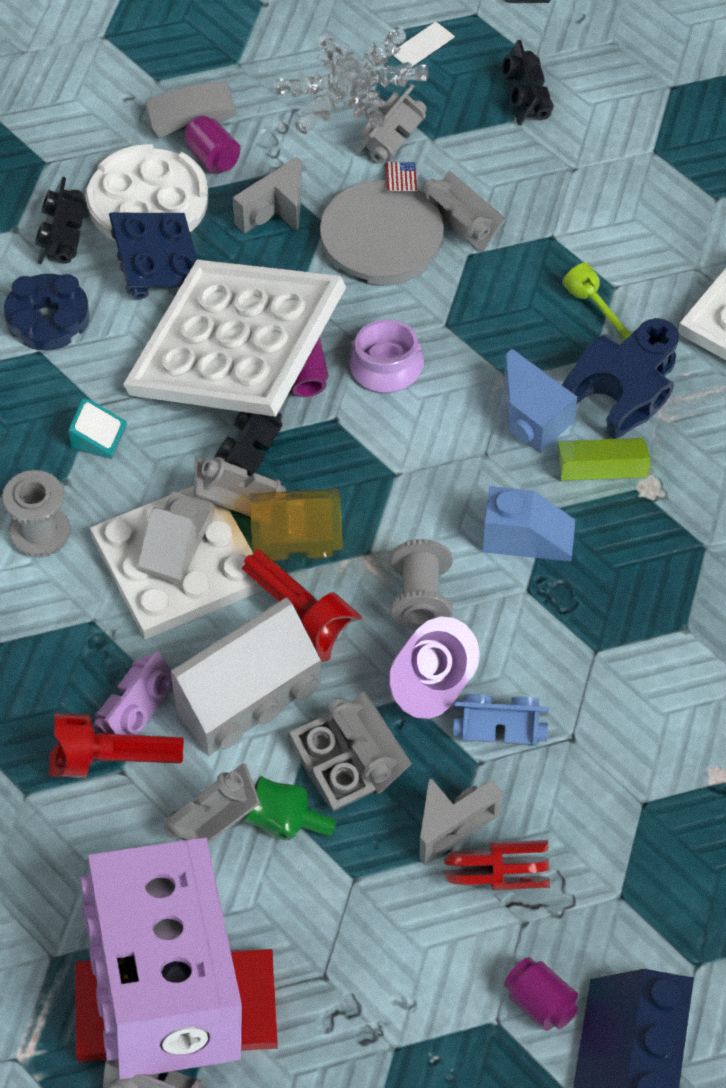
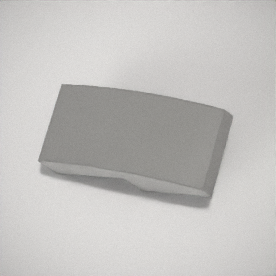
(180, 106)
(330, 763)

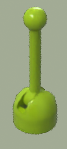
(583, 284)

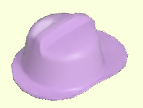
(433, 667)

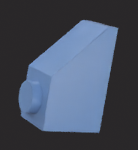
(535, 403)
(526, 525)

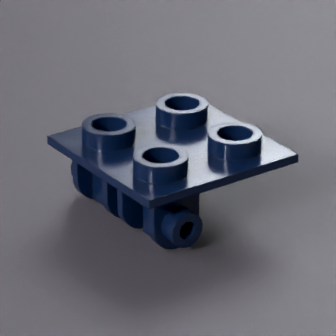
(152, 250)

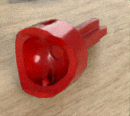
(321, 618)
(80, 745)

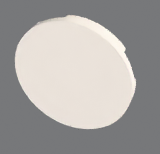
(146, 182)

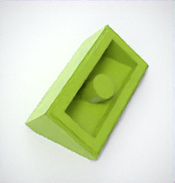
(603, 459)

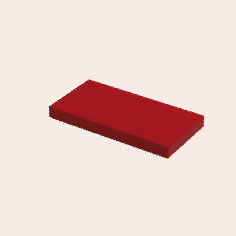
(257, 994)

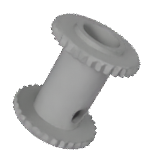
(35, 503)
(420, 565)

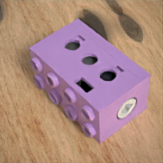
(162, 924)

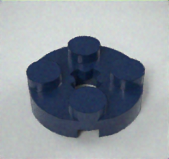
(43, 291)

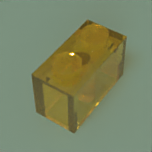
(296, 523)

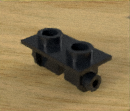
(525, 84)
(54, 236)
(251, 429)

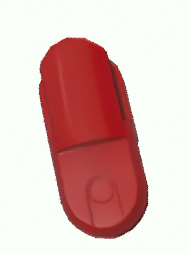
(500, 866)

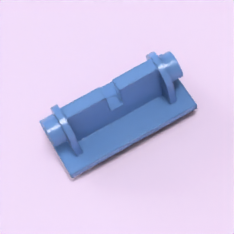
(519, 719)

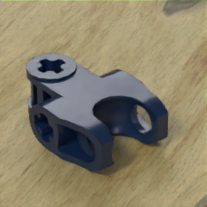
(628, 373)

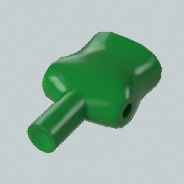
(286, 811)

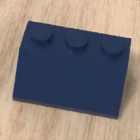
(634, 1030)

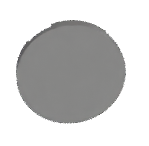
(381, 233)

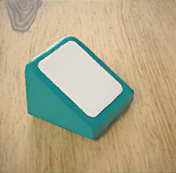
(96, 429)

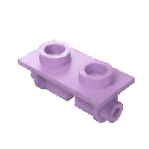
(143, 691)

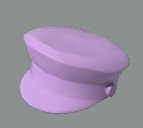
(386, 356)

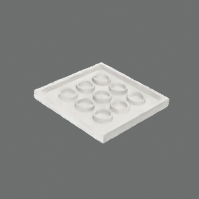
(235, 337)

